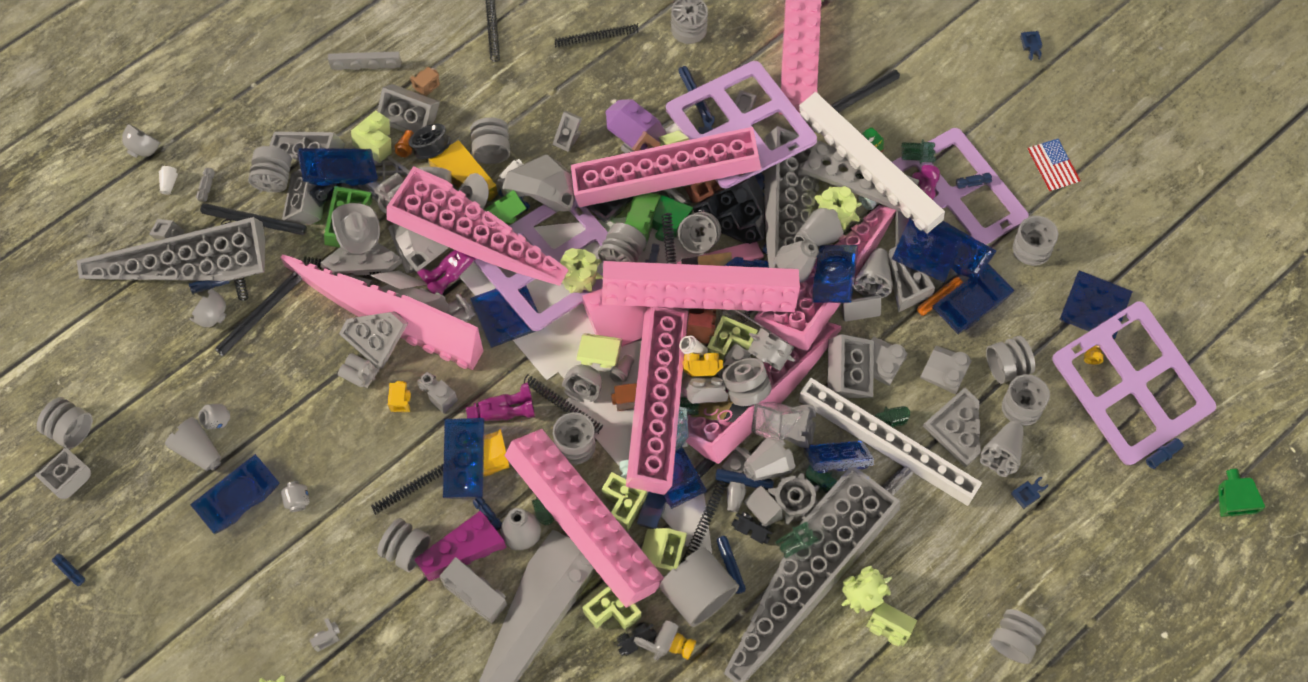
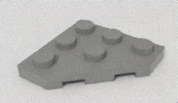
(373, 261)
(374, 335)
(958, 427)

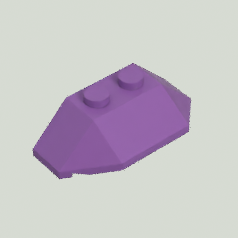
(629, 120)

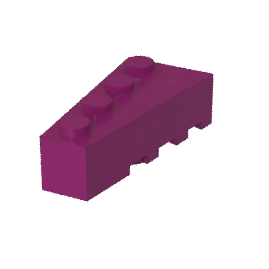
(467, 543)

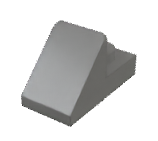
(567, 131)

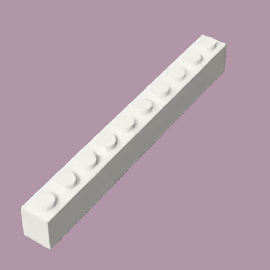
(872, 163)
(890, 442)

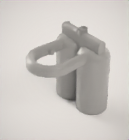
(388, 189)
(460, 309)
(358, 371)
(663, 640)

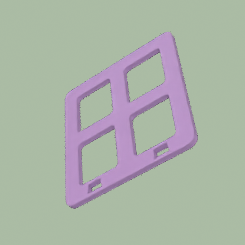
(739, 120)
(950, 196)
(509, 286)
(1134, 383)

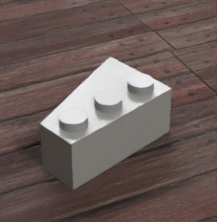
(909, 284)
(473, 590)

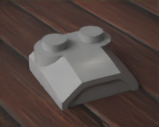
(887, 360)
(946, 368)
(704, 389)
(64, 474)

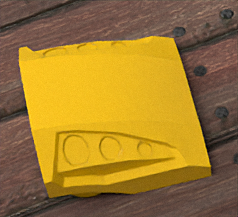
(705, 366)
(494, 453)

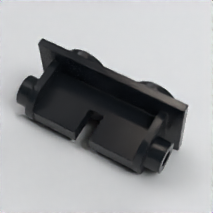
(323, 193)
(745, 523)
(626, 640)

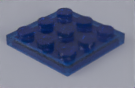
(928, 252)
(1093, 302)
(499, 318)
(839, 456)

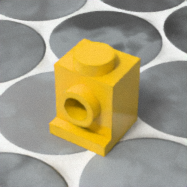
(399, 397)

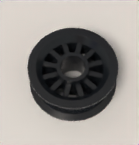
(430, 141)

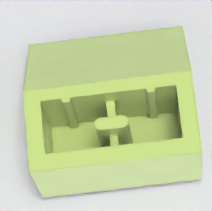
(599, 350)
(664, 548)
(891, 624)

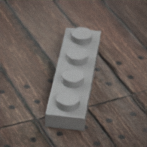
(365, 60)

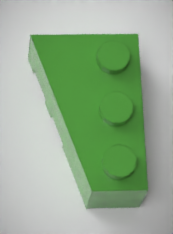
(341, 197)
(507, 207)
(642, 213)

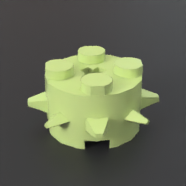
(842, 201)
(581, 270)
(865, 589)

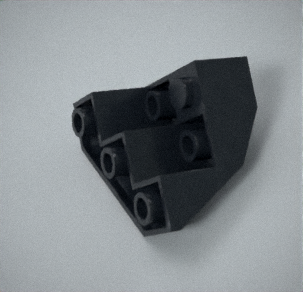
(738, 210)

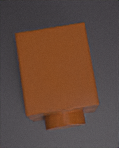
(624, 396)

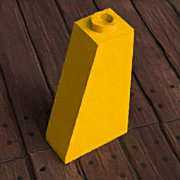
(462, 164)

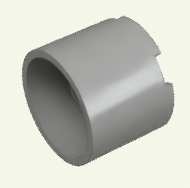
(698, 586)

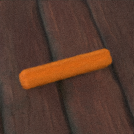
(927, 306)

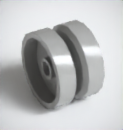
(747, 381)

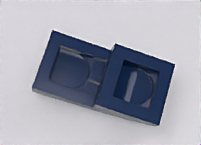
(652, 511)

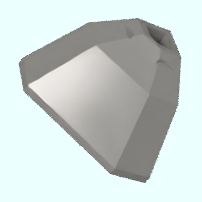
(544, 181)
(417, 248)

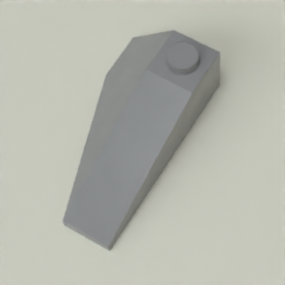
(293, 140)

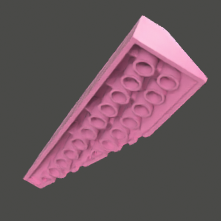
(426, 325)

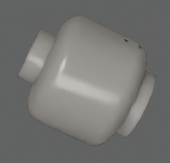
(214, 416)
(295, 496)

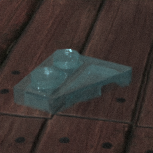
(682, 428)

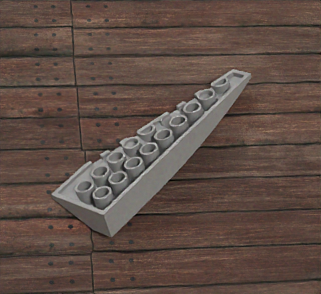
(787, 194)
(202, 255)
(543, 598)

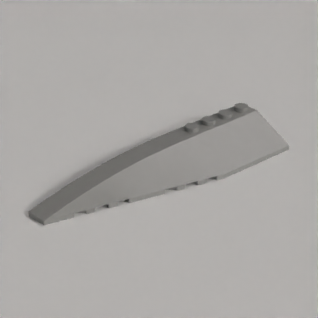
(845, 526)

